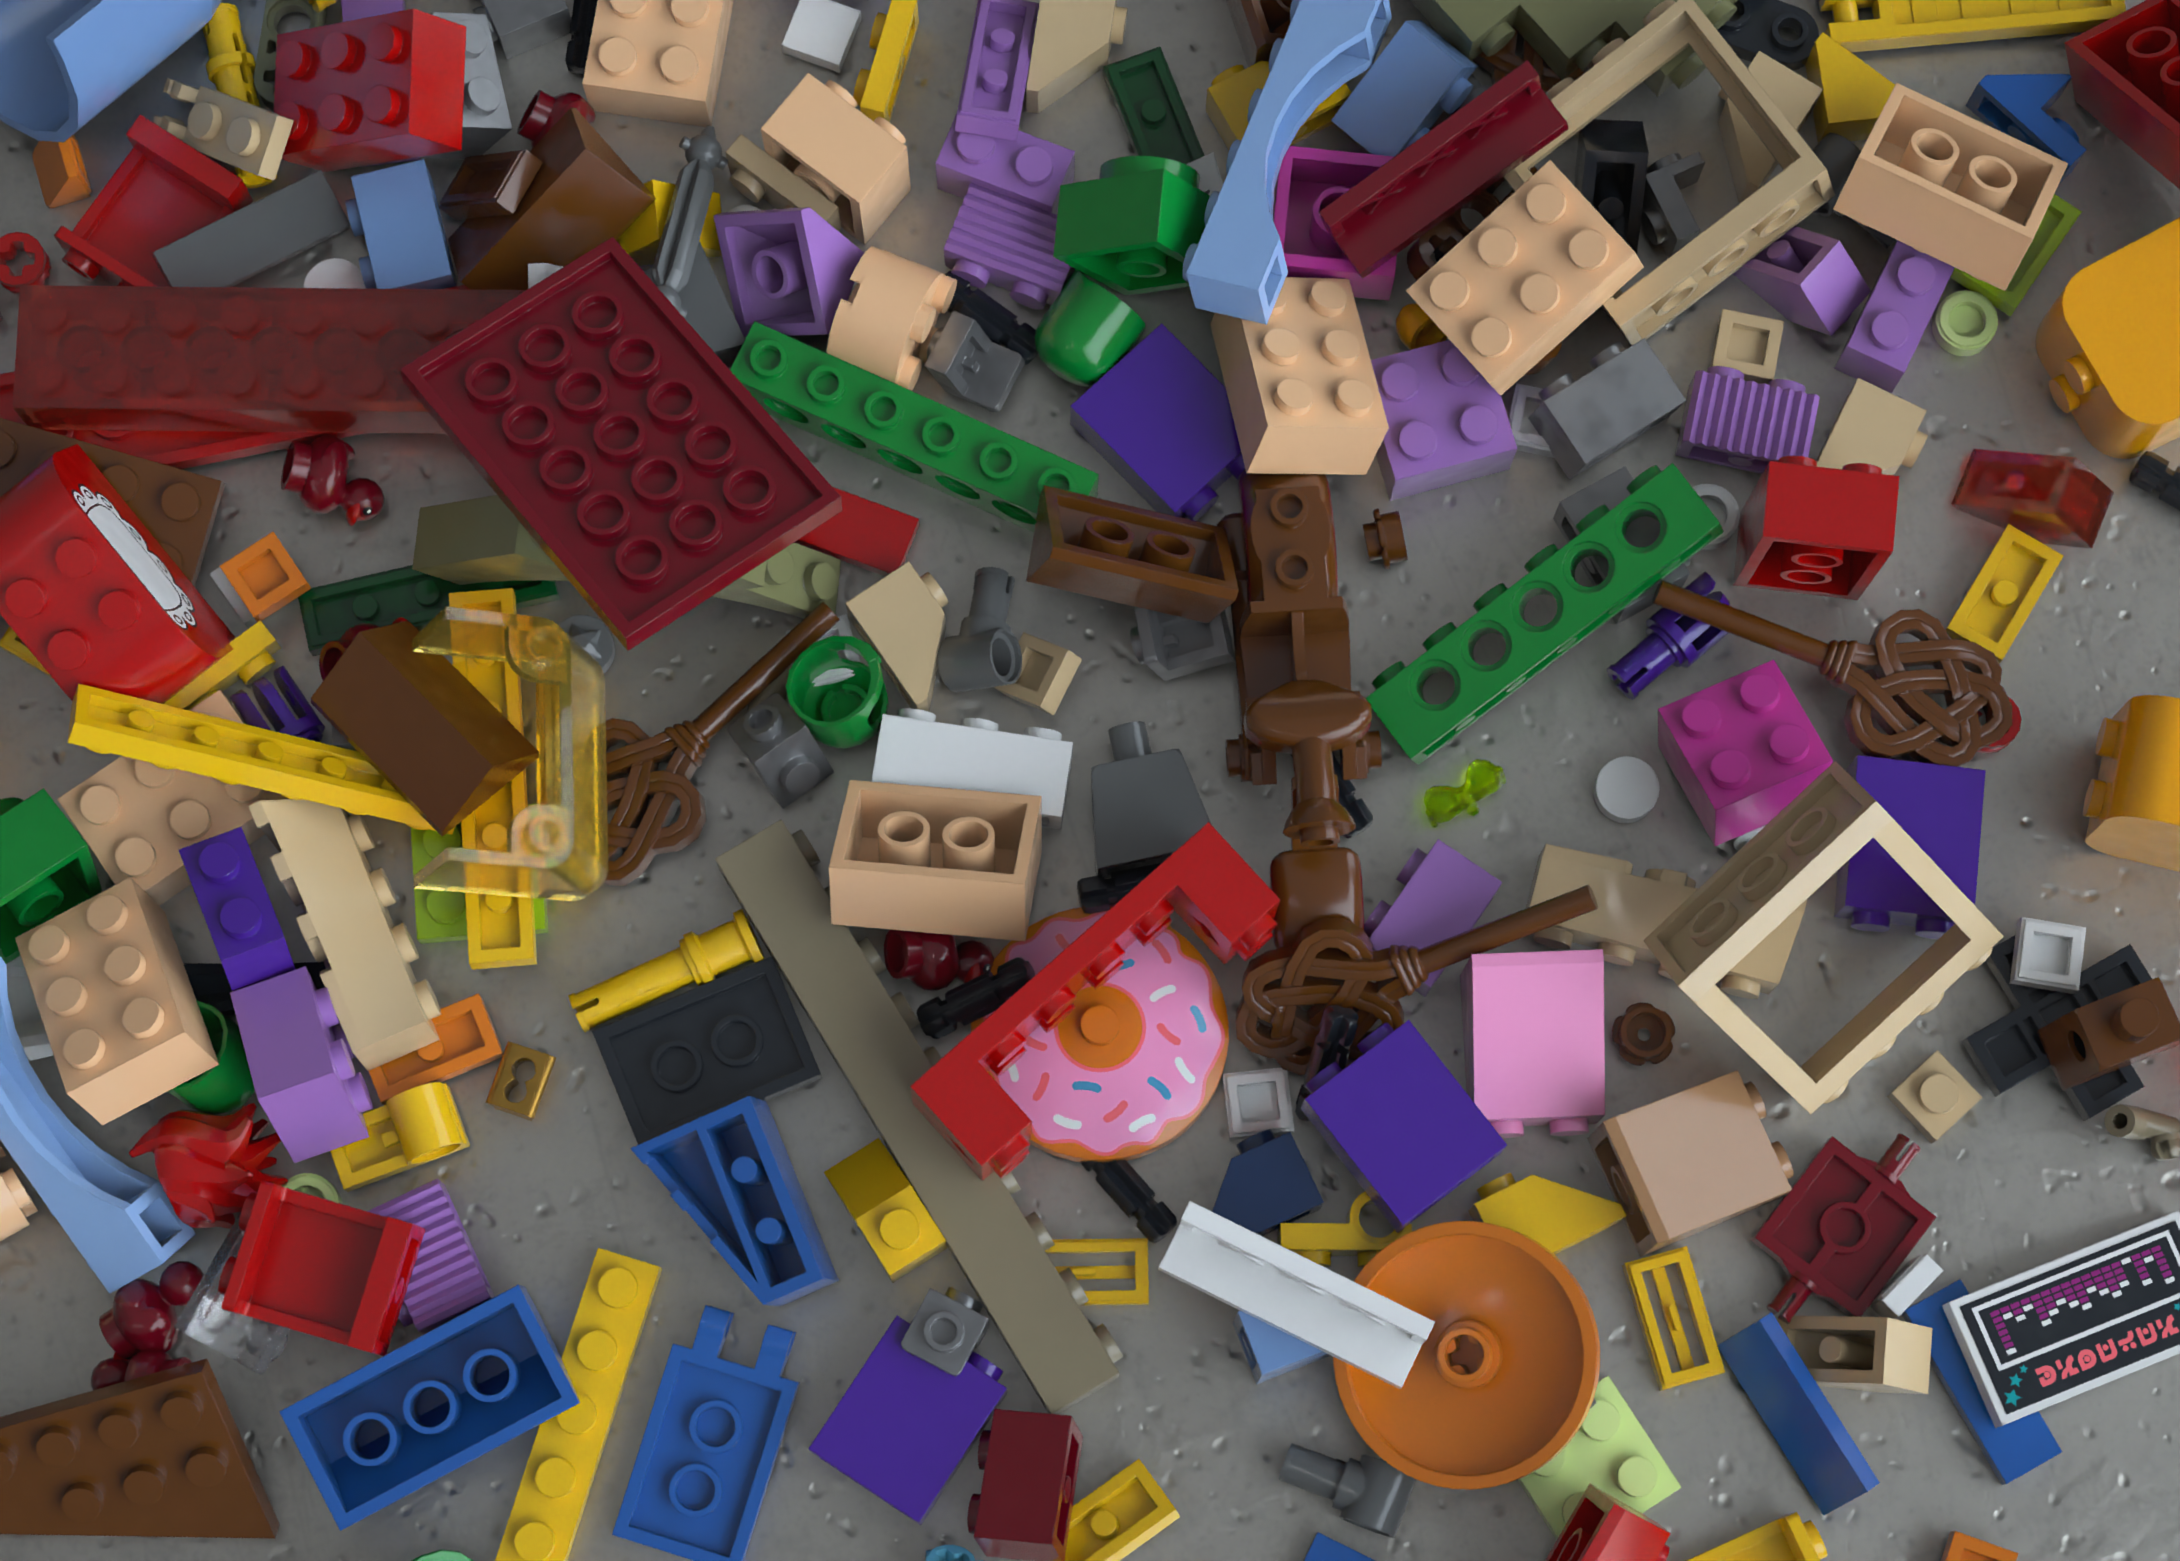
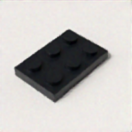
(707, 1050)

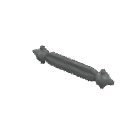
(687, 215)

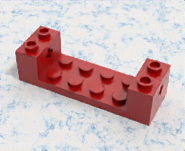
(1199, 881)

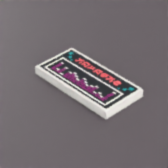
(2073, 1321)

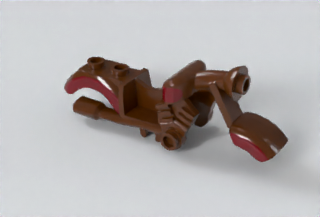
(1298, 690)

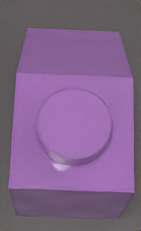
(1807, 280)

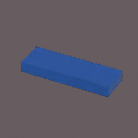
(1798, 1414)
(2008, 1448)

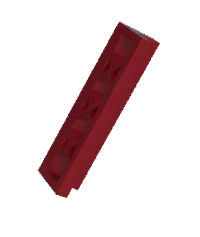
(1443, 170)

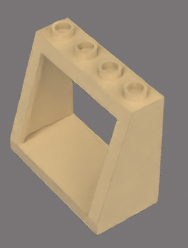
(1747, 227)
(1768, 884)

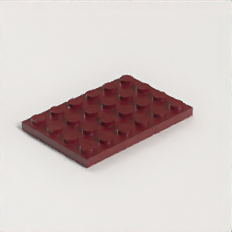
(621, 442)

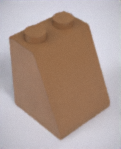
(1691, 1161)

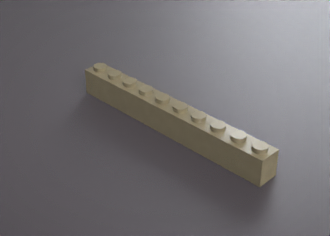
(880, 1060)

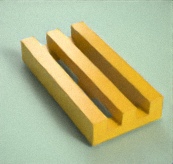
(1122, 1245)
(1688, 1372)

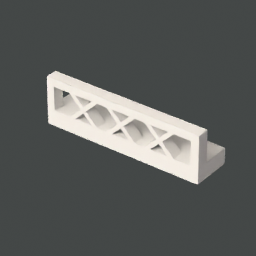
(1295, 1295)

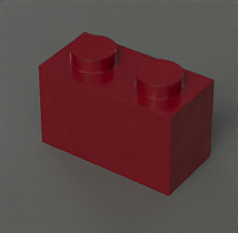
(1026, 1485)

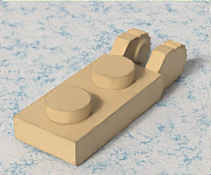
(229, 129)

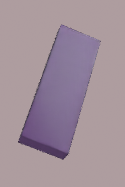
(997, 68)

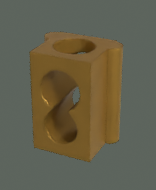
(506, 1080)

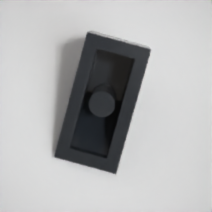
(1613, 173)

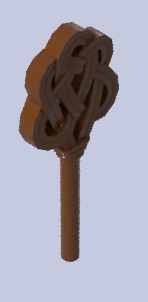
(1897, 691)
(649, 832)
(1323, 976)

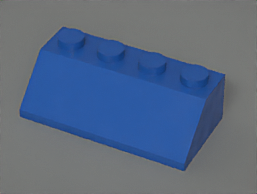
(430, 1406)

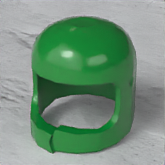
(1086, 331)
(850, 718)
(227, 1084)

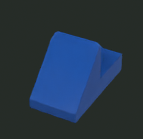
(2019, 107)

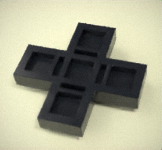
(2011, 1048)

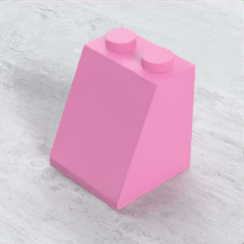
(1535, 1039)

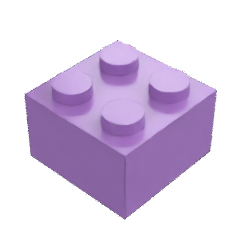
(1440, 421)
(301, 1064)

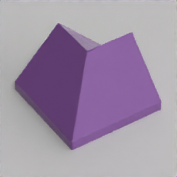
(785, 268)

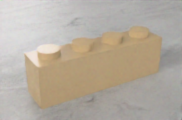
(1634, 907)
(351, 927)

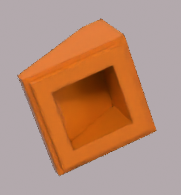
(61, 172)

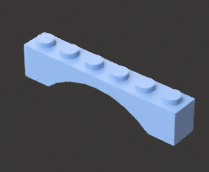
(1240, 254)
(105, 1207)

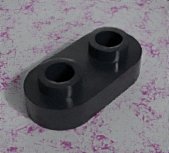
(1759, 32)

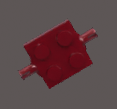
(1843, 1228)

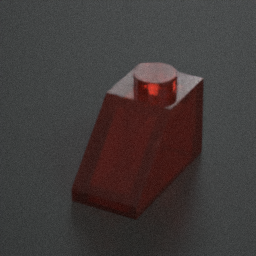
(2037, 493)

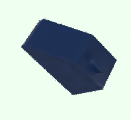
(1267, 1184)

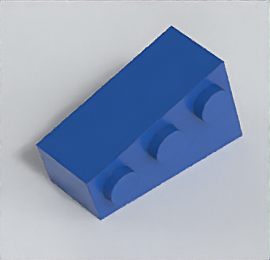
(745, 1197)

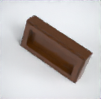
(490, 185)

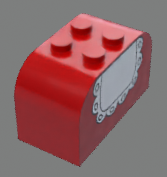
(98, 589)

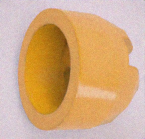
(1417, 328)

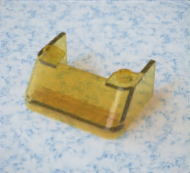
(562, 841)

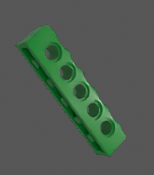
(902, 428)
(1685, 530)

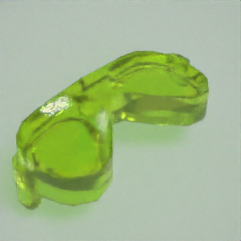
(1447, 802)

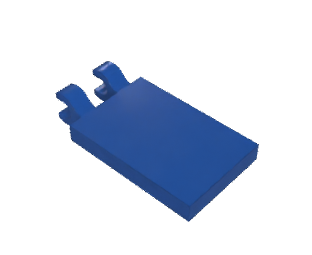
(709, 1446)

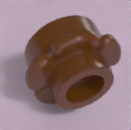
(1385, 538)
(1646, 1017)

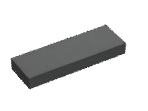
(255, 236)

